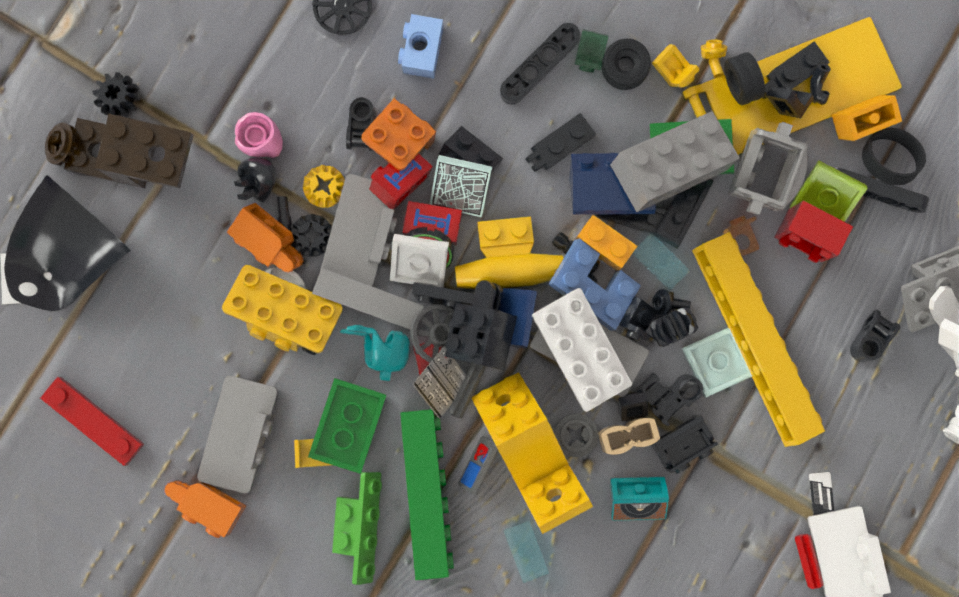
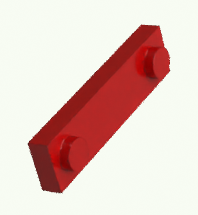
(92, 421)

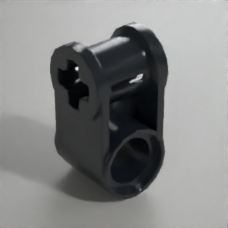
(358, 125)
(877, 334)

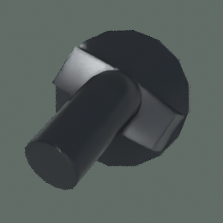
(664, 302)

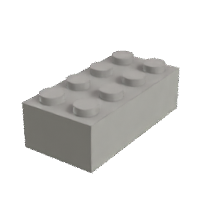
(674, 161)

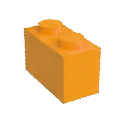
(867, 117)
(610, 244)

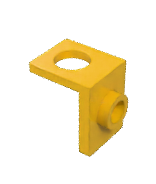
(302, 450)

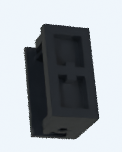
(684, 444)

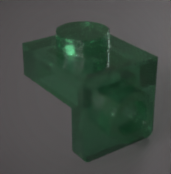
(591, 50)

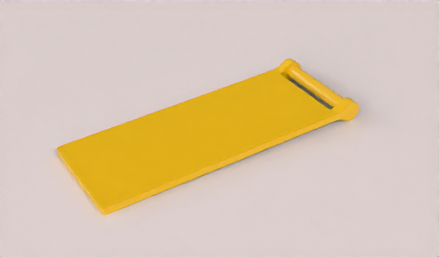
(857, 73)

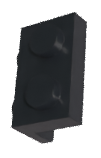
(467, 147)

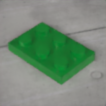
(347, 426)

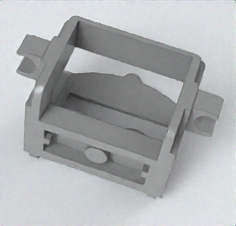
(790, 178)

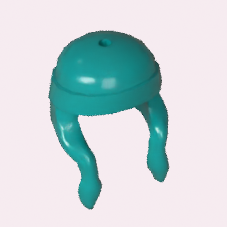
(380, 355)

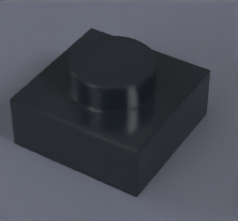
(633, 406)

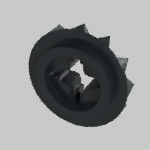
(319, 243)

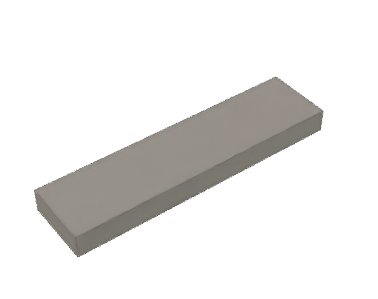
(366, 298)

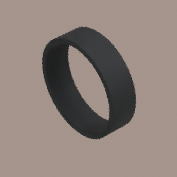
(906, 140)

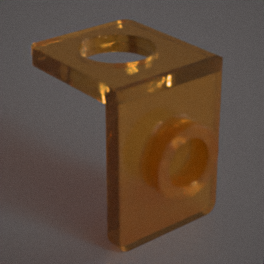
(742, 226)

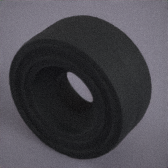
(626, 49)
(744, 78)

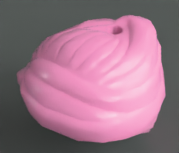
(258, 136)

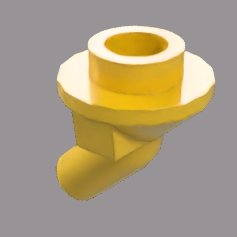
(713, 51)

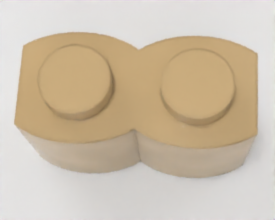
(637, 432)

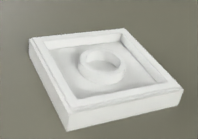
(418, 260)

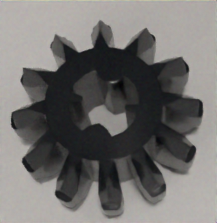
(126, 95)
(674, 327)

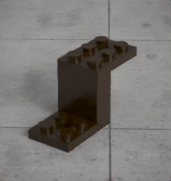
(128, 152)

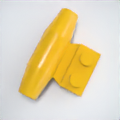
(507, 257)

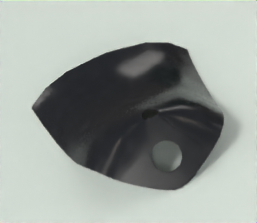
(60, 239)

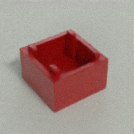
(813, 232)

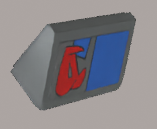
(478, 465)

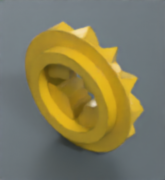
(321, 198)

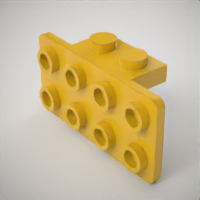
(281, 311)

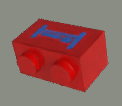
(395, 185)
(433, 217)

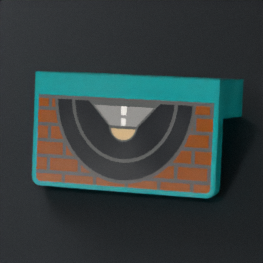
(639, 498)

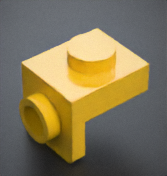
(675, 67)

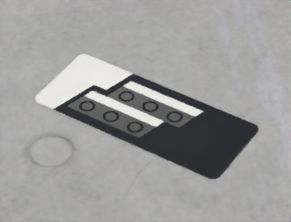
(821, 493)

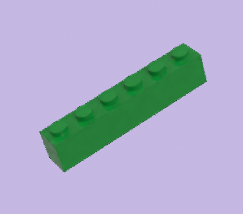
(425, 494)

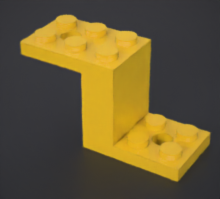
(531, 452)

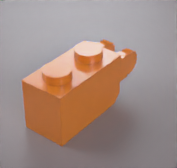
(265, 238)
(206, 506)

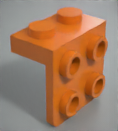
(398, 135)

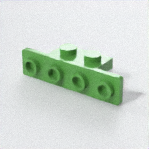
(357, 527)

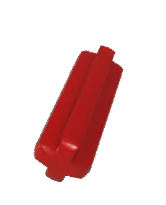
(809, 561)

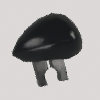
(257, 178)

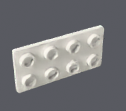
(582, 349)
(848, 554)

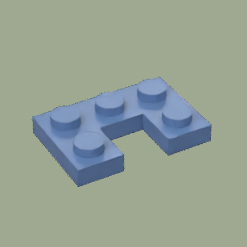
(607, 304)

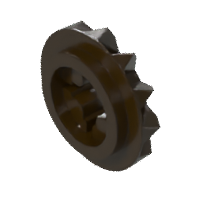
(63, 135)

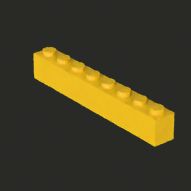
(758, 340)

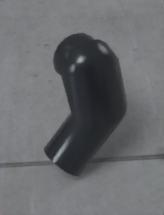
(816, 84)

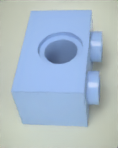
(424, 30)

